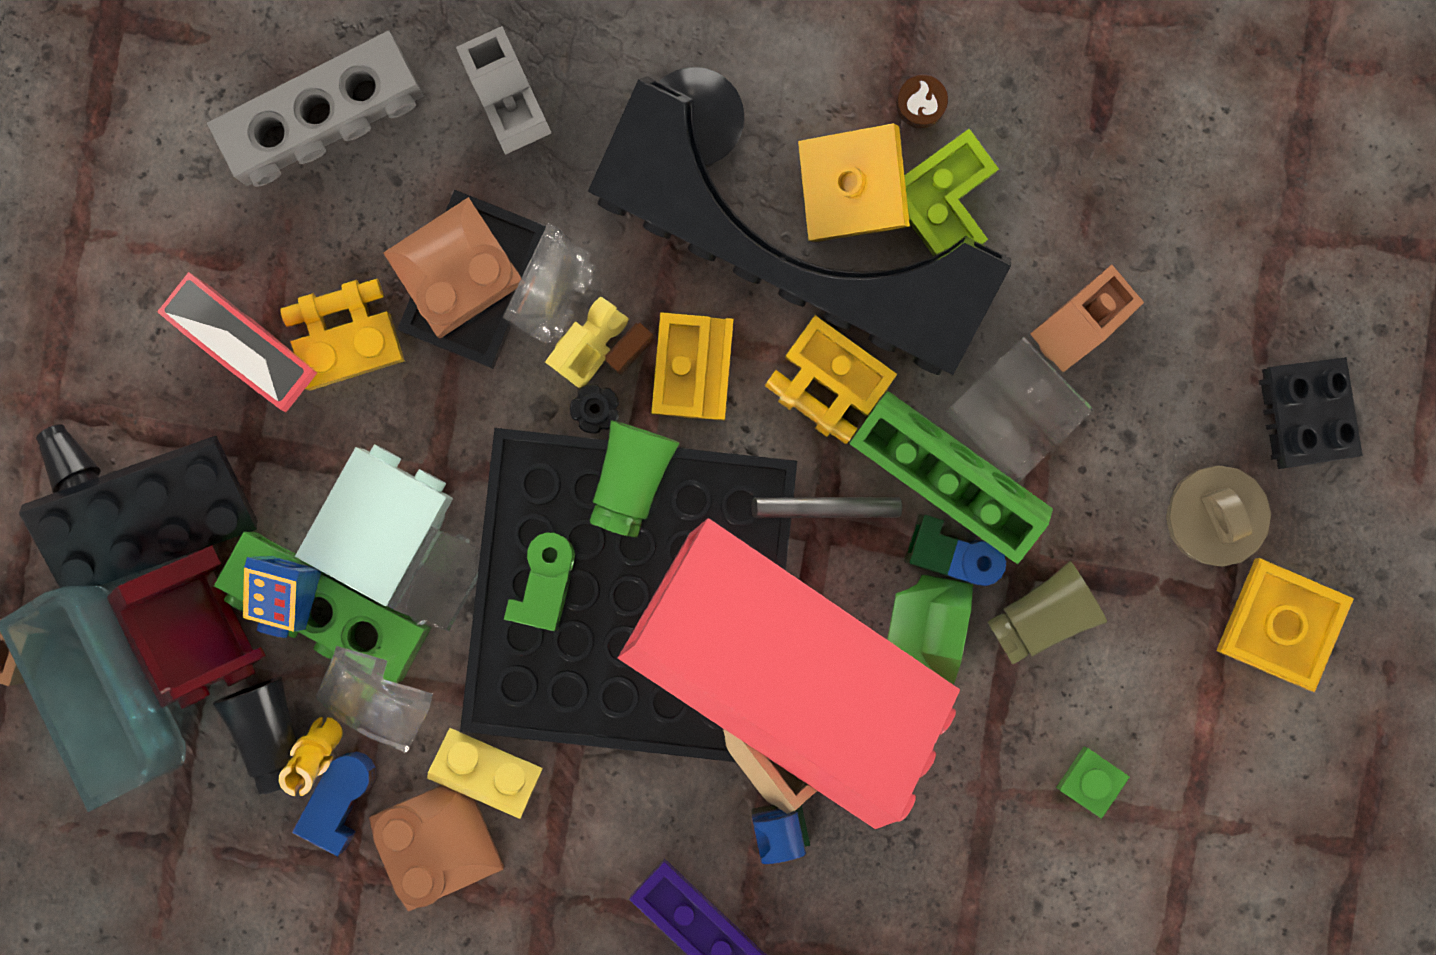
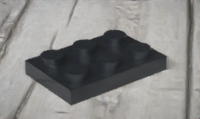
(484, 334)

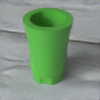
(630, 477)

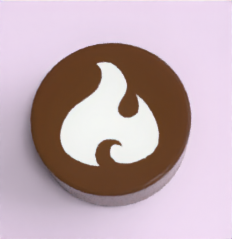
(922, 101)

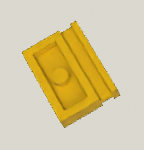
(692, 366)

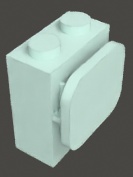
(374, 523)

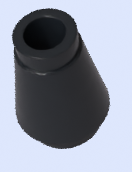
(65, 459)

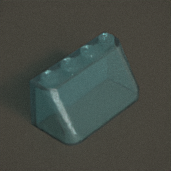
(92, 693)

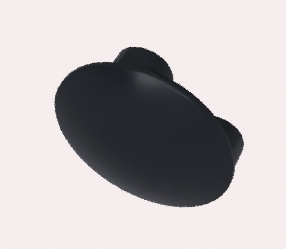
(715, 108)

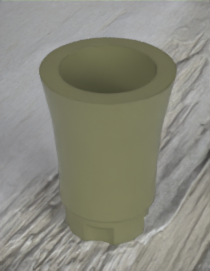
(1047, 615)

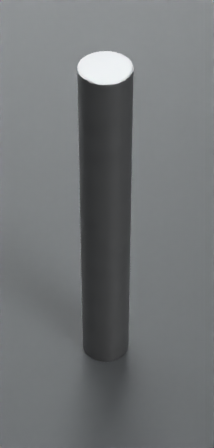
(827, 507)

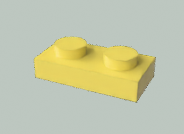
(484, 773)

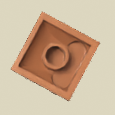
(453, 268)
(434, 845)

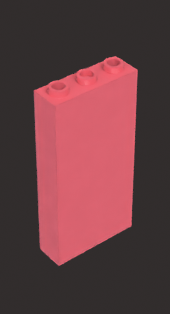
(792, 675)

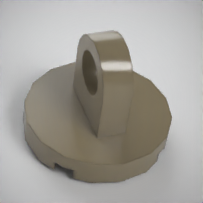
(1218, 516)

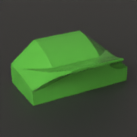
(933, 623)

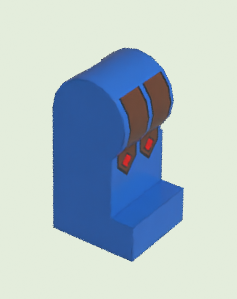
(333, 801)

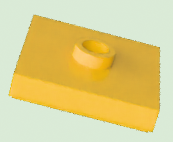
(854, 183)
(1285, 624)

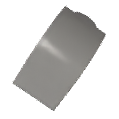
(503, 90)

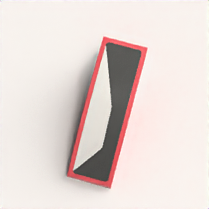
(237, 342)

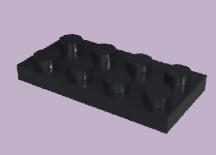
(140, 515)

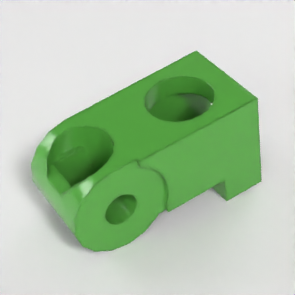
(548, 583)

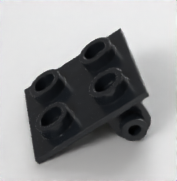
(1311, 412)

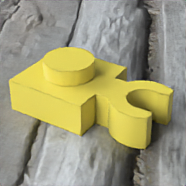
(584, 347)

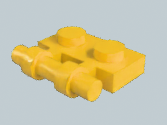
(349, 348)
(841, 368)

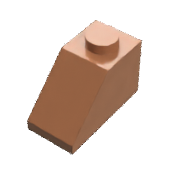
(1087, 319)

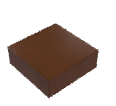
(629, 348)

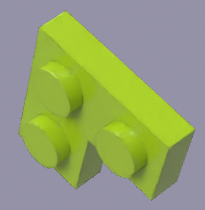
(938, 186)

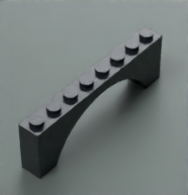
(661, 177)

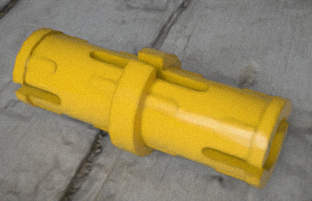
(310, 756)

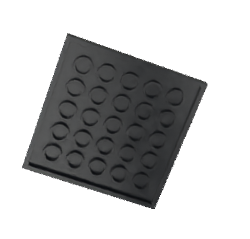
(570, 680)

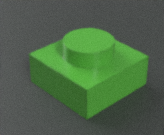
(1092, 782)

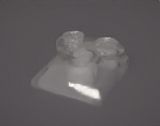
(549, 287)

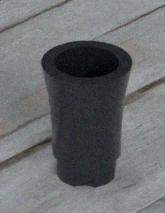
(260, 730)

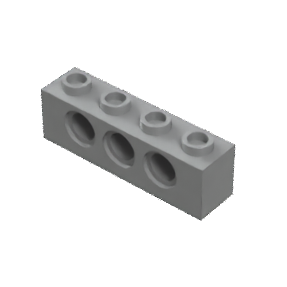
(243, 129)

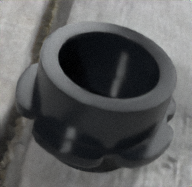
(591, 395)

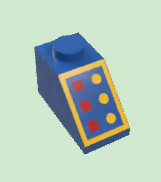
(278, 594)

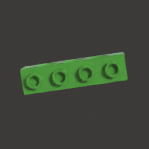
(952, 477)
(397, 634)

